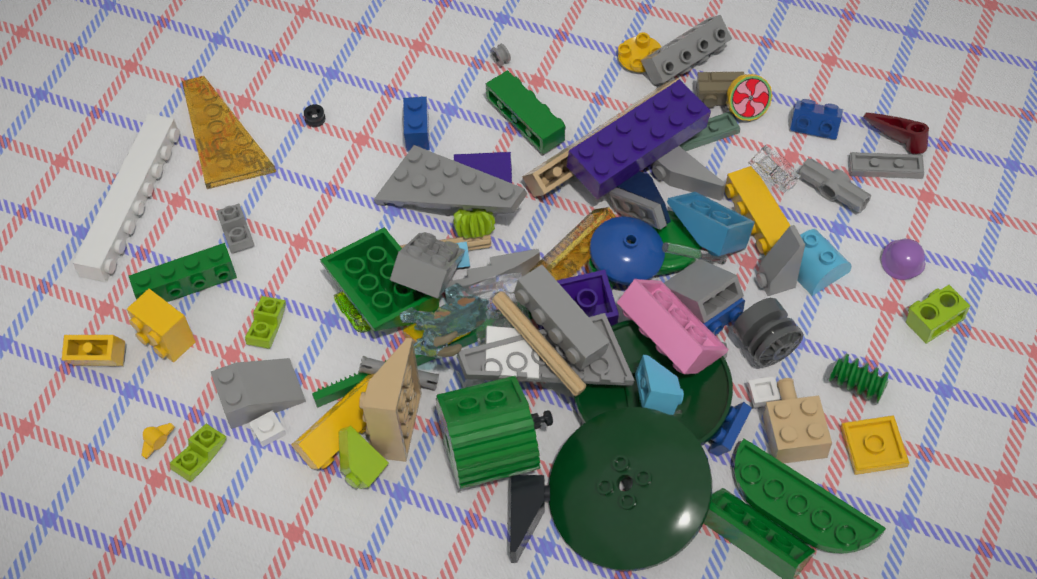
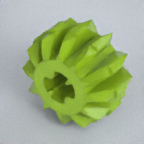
(473, 223)

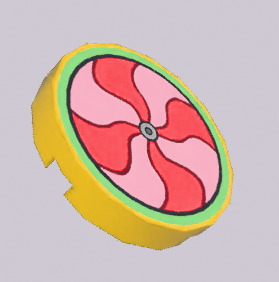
(749, 97)

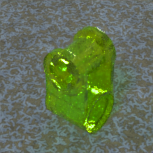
(351, 313)

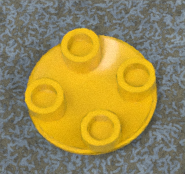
(635, 49)

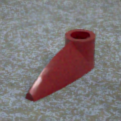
(906, 131)

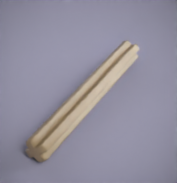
(539, 343)

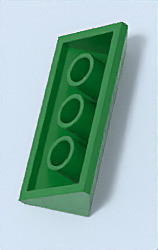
(757, 535)

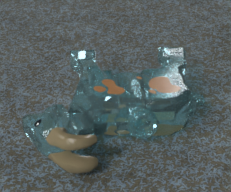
(446, 322)

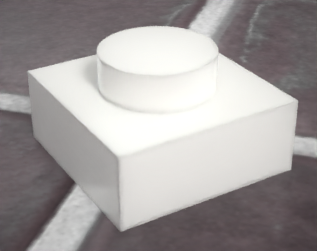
(763, 391)
(267, 428)

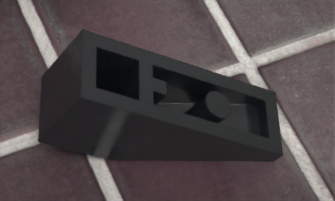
(527, 509)

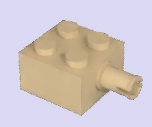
(796, 426)

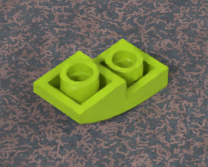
(266, 322)
(199, 453)

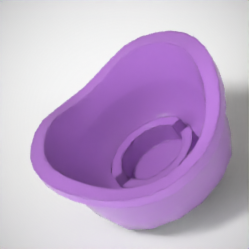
(903, 259)

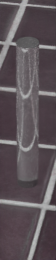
(692, 253)

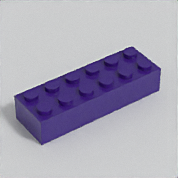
(638, 139)

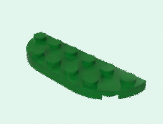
(801, 504)

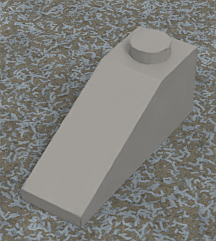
(686, 173)
(782, 263)

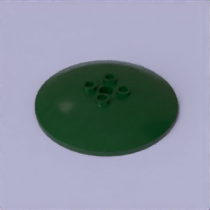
(705, 396)
(653, 517)

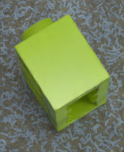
(939, 316)

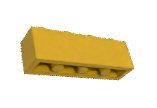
(756, 203)
(322, 439)

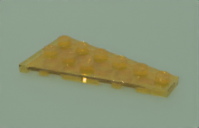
(222, 142)

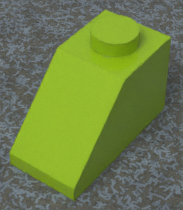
(359, 459)

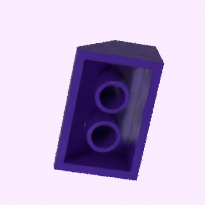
(592, 295)

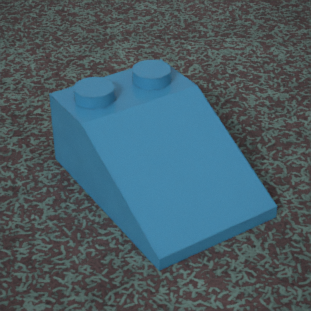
(712, 224)

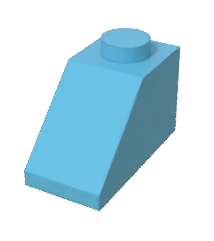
(657, 386)

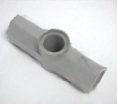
(834, 185)

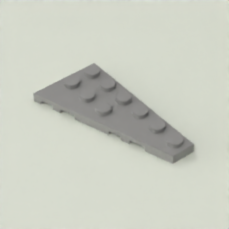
(443, 183)
(607, 369)

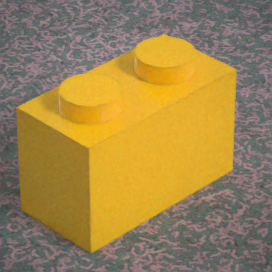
(93, 350)

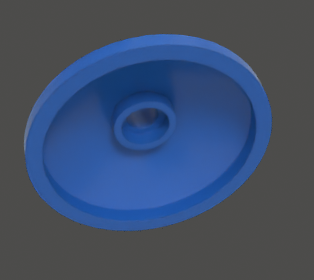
(625, 260)

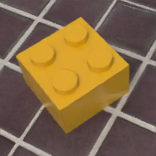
(160, 326)

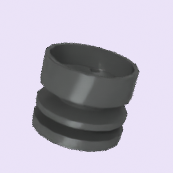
(768, 332)

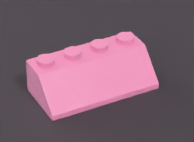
(671, 326)

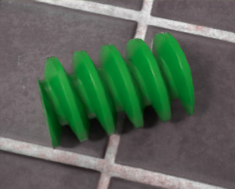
(859, 377)

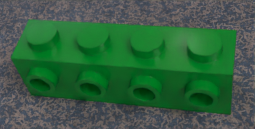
(525, 111)
(186, 274)

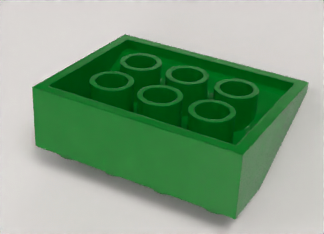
(364, 277)

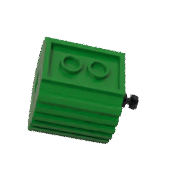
(489, 431)

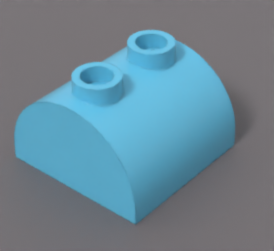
(820, 263)

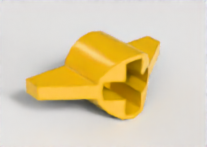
(155, 438)

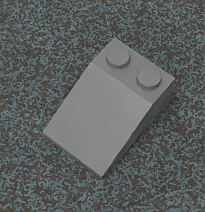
(256, 388)

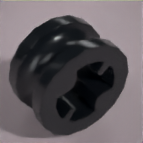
(314, 121)

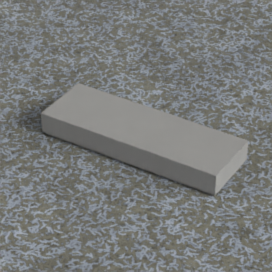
(886, 165)
(637, 207)

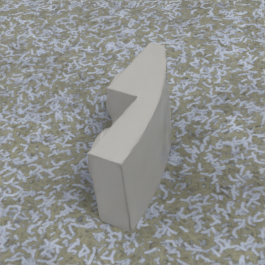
(235, 228)

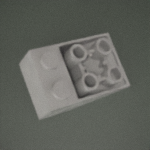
(427, 264)

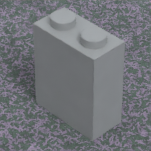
(705, 289)

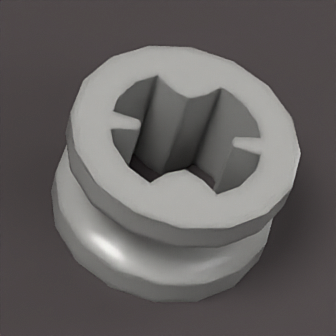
(500, 54)

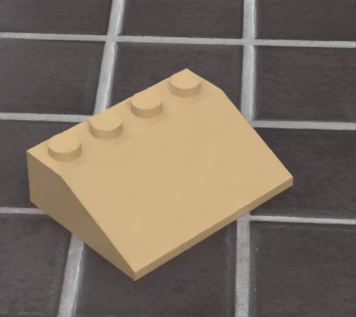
(393, 403)

